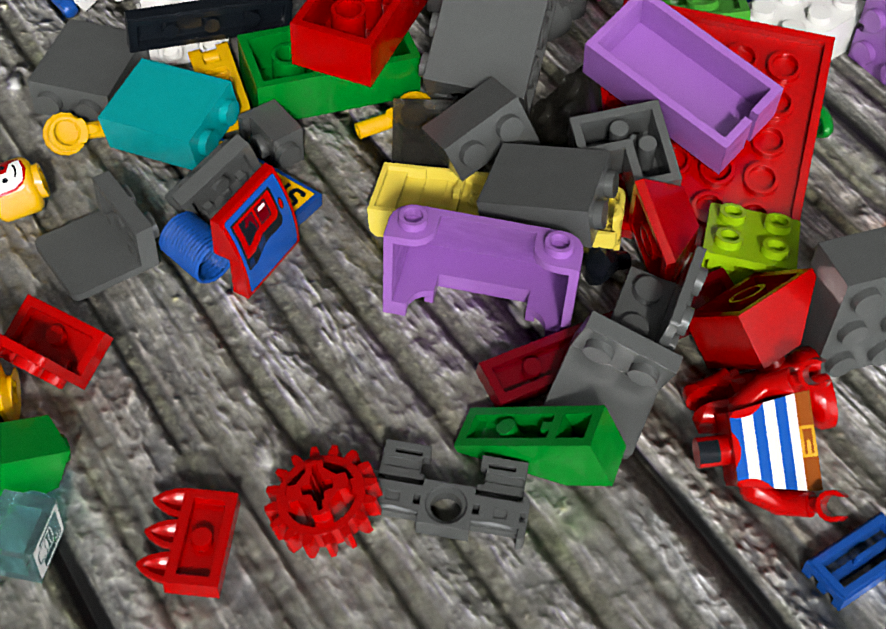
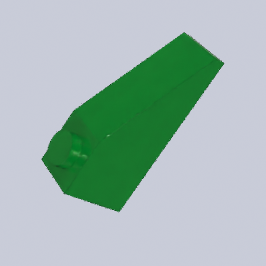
(557, 441)

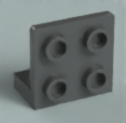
(660, 307)
(613, 369)

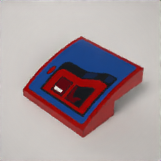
(255, 230)

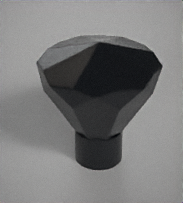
(602, 263)

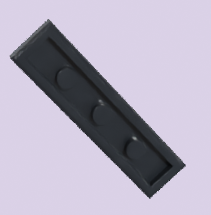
(202, 21)

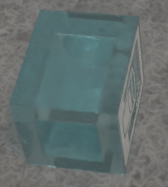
(28, 534)

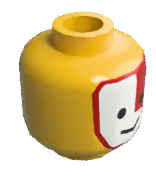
(21, 189)

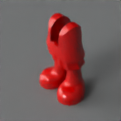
(712, 394)

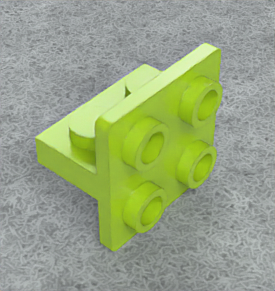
(749, 241)

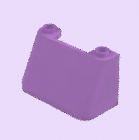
(480, 256)

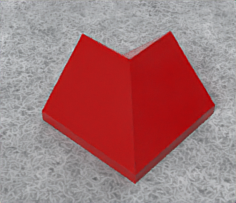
(662, 226)

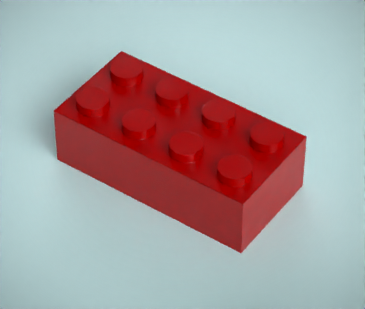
(350, 36)

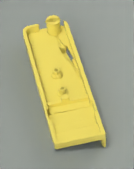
(442, 189)

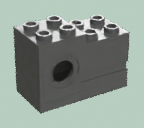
(483, 42)

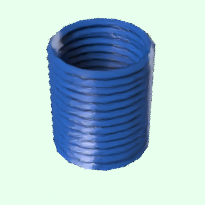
(190, 245)

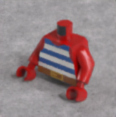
(771, 445)

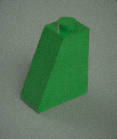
(32, 455)

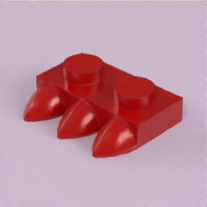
(196, 541)

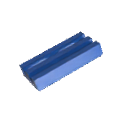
(832, 581)

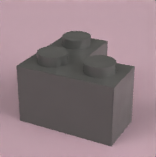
(477, 126)
(635, 139)

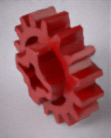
(327, 498)

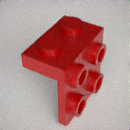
(53, 344)

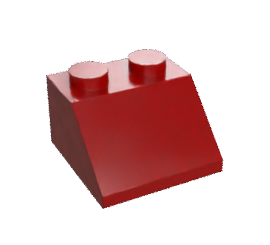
(755, 320)

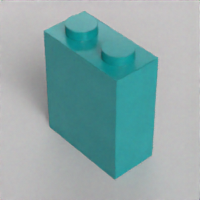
(169, 114)

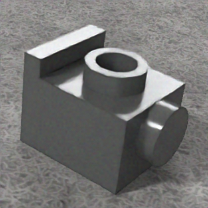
(273, 134)

